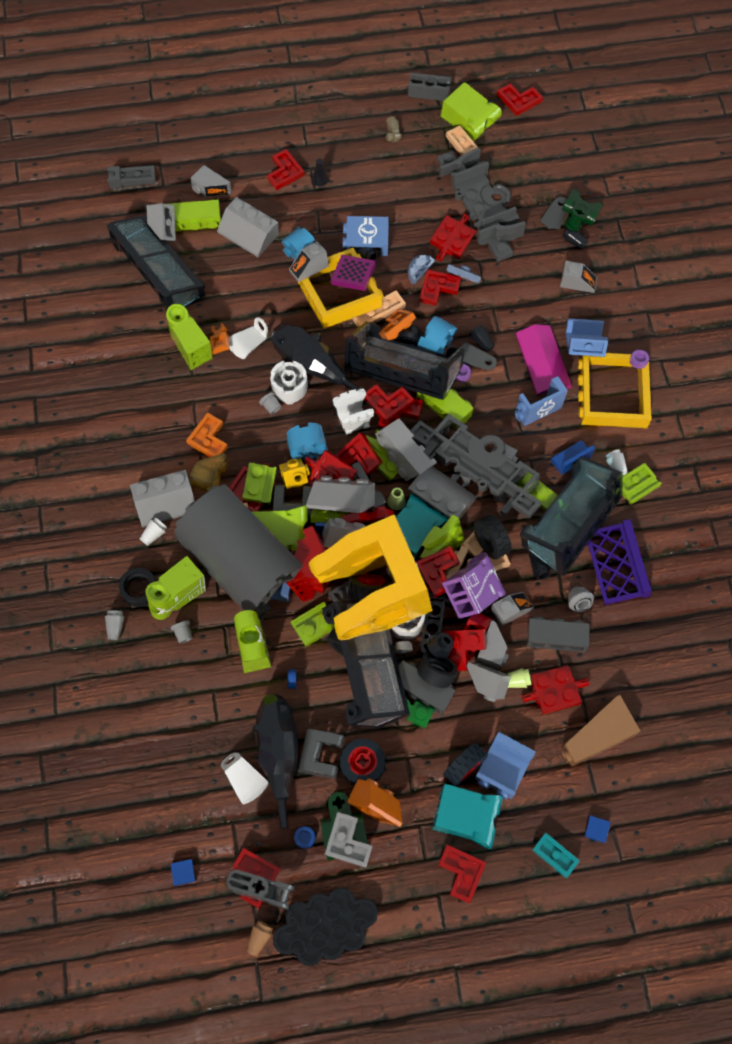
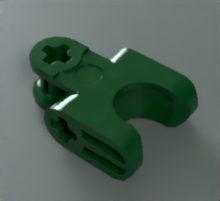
(580, 211)
(327, 824)

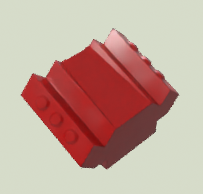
(305, 582)

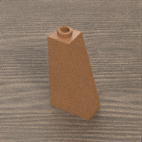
(604, 731)

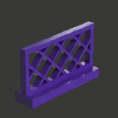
(635, 563)

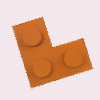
(396, 322)
(203, 436)

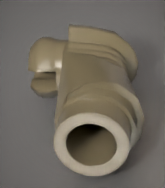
(393, 128)

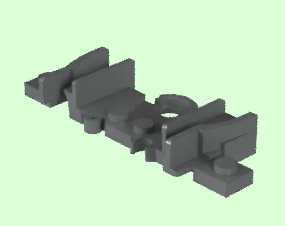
(471, 185)
(476, 463)

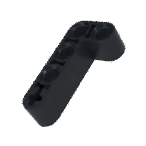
(434, 621)

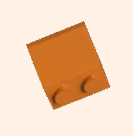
(376, 802)

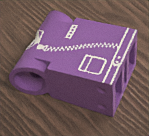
(474, 586)

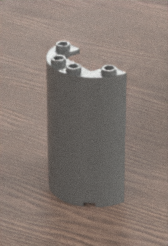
(236, 549)

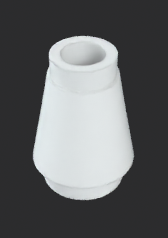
(616, 461)
(153, 531)

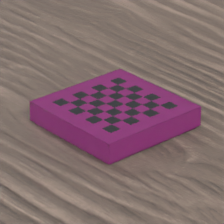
(353, 272)

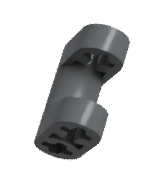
(279, 499)
(311, 753)

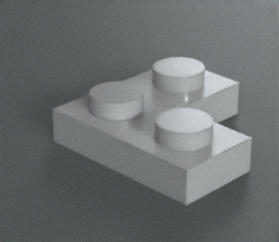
(341, 843)

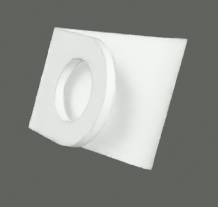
(247, 340)
(244, 778)

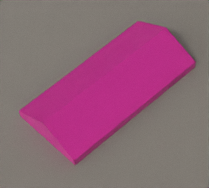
(542, 357)

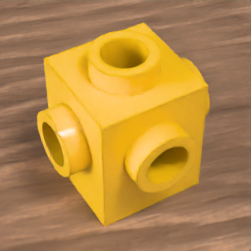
(294, 473)

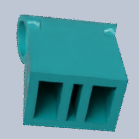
(416, 522)
(467, 814)

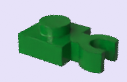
(419, 714)

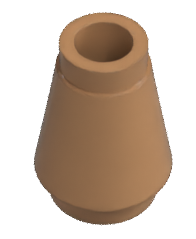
(259, 937)

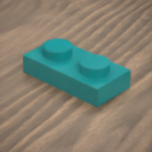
(555, 855)

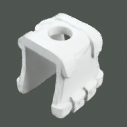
(351, 412)

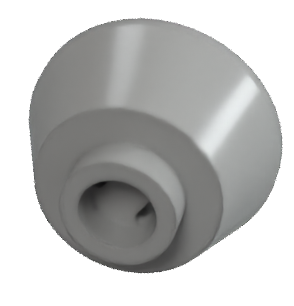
(580, 599)

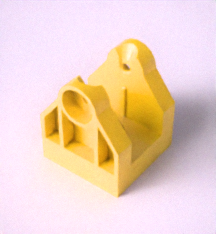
(364, 552)

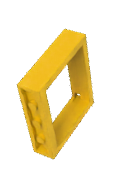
(345, 311)
(639, 420)

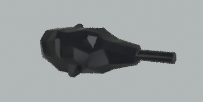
(298, 345)
(277, 748)

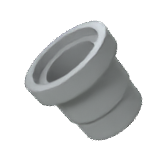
(270, 403)
(182, 631)

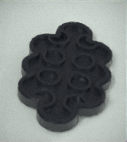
(325, 926)

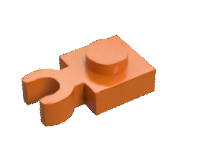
(220, 339)

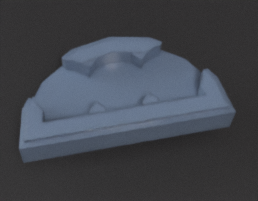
(418, 267)
(464, 271)

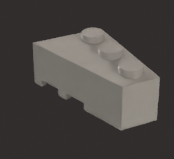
(403, 450)

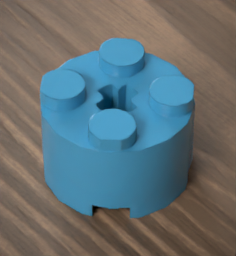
(296, 242)
(438, 335)
(306, 441)

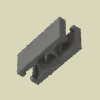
(429, 86)

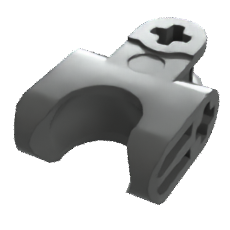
(246, 883)

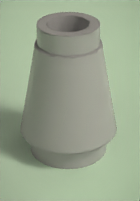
(114, 623)

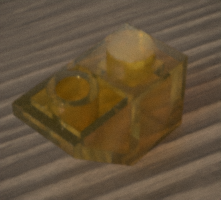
(208, 472)

